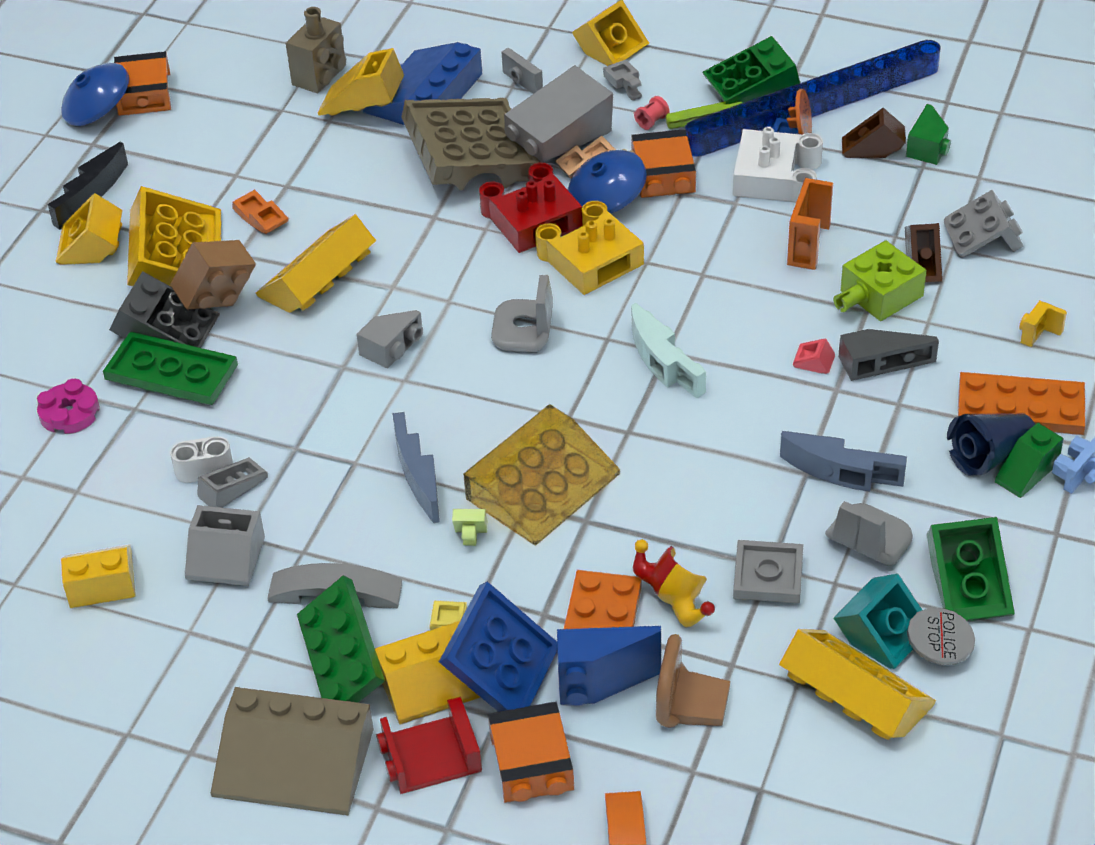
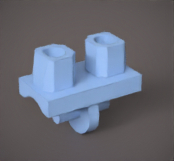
(1079, 469)

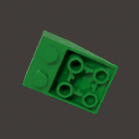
(753, 72)

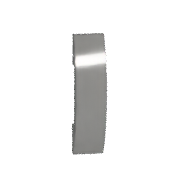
(372, 585)

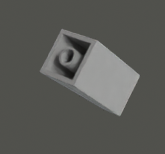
(561, 115)

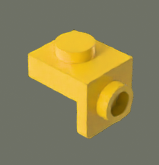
(1041, 318)

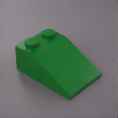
(970, 568)

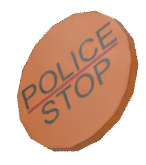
(801, 114)

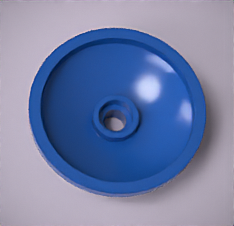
(94, 93)
(610, 178)

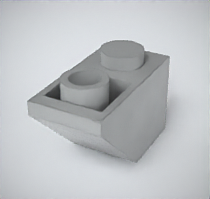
(389, 336)

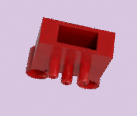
(524, 210)

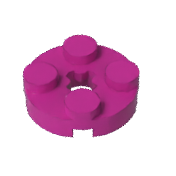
(72, 393)

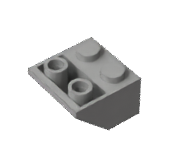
(223, 545)

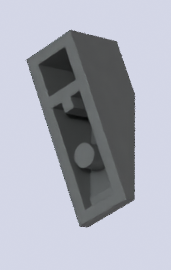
(881, 352)

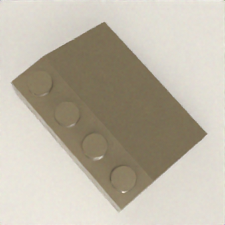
(292, 750)

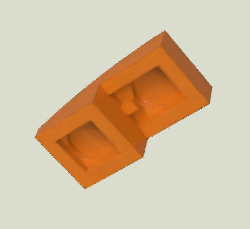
(259, 213)
(625, 818)

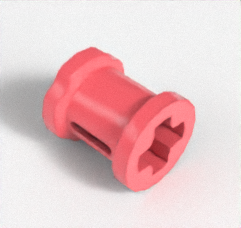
(653, 111)

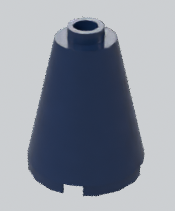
(985, 439)

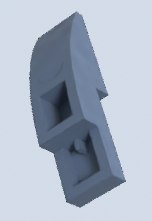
(830, 461)

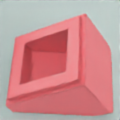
(815, 356)

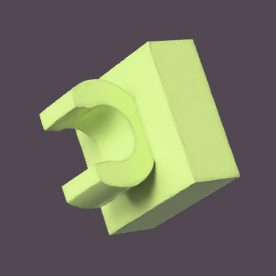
(469, 523)

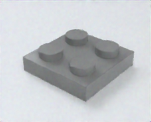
(768, 571)

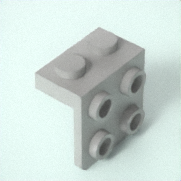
(982, 223)

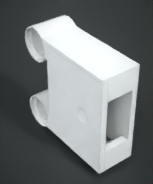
(768, 161)

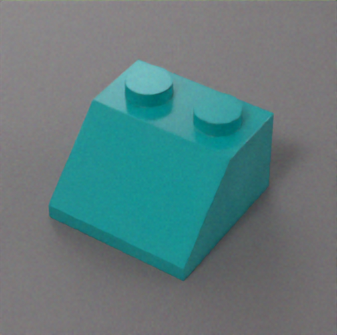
(879, 619)

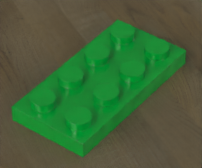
(170, 368)
(340, 644)

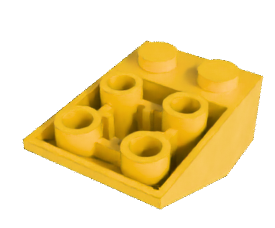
(366, 84)

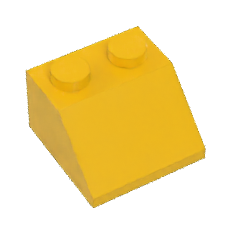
(611, 35)
(90, 233)
(98, 576)

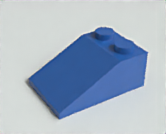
(605, 661)

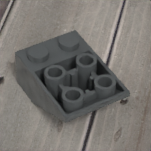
(158, 312)

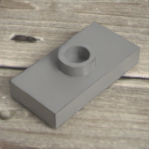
(521, 71)

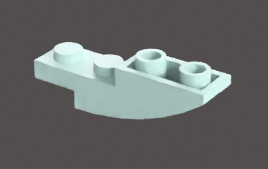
(658, 351)

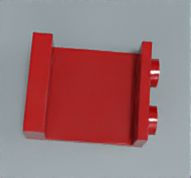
(431, 750)

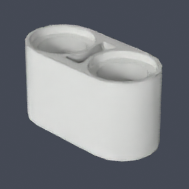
(200, 457)

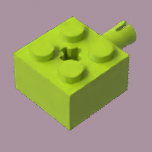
(880, 281)

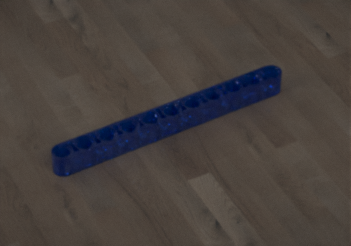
(824, 94)

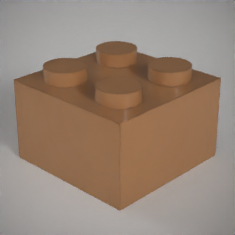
(213, 274)

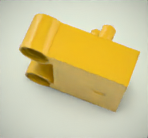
(592, 253)

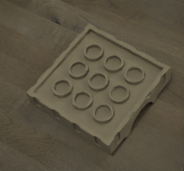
(465, 140)

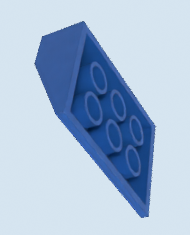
(433, 73)

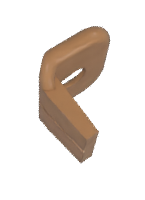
(687, 695)

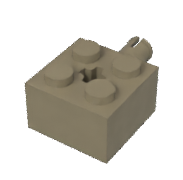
(315, 52)

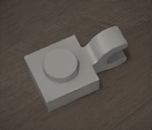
(624, 75)

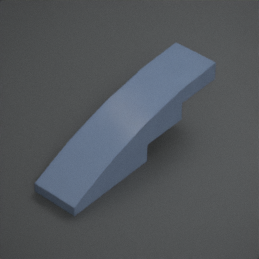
(417, 469)

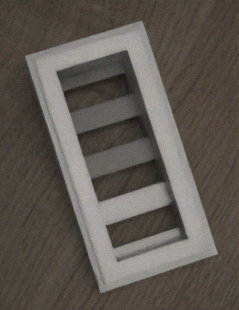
(221, 488)

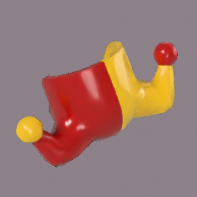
(672, 584)

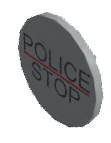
(941, 636)

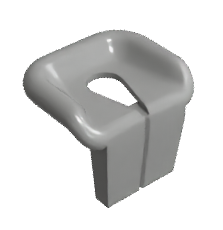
(524, 339)
(871, 532)

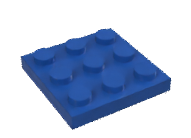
(499, 651)

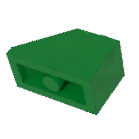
(928, 137)
(1030, 460)

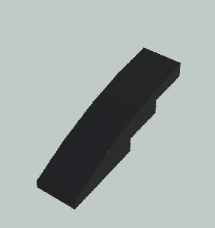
(94, 177)

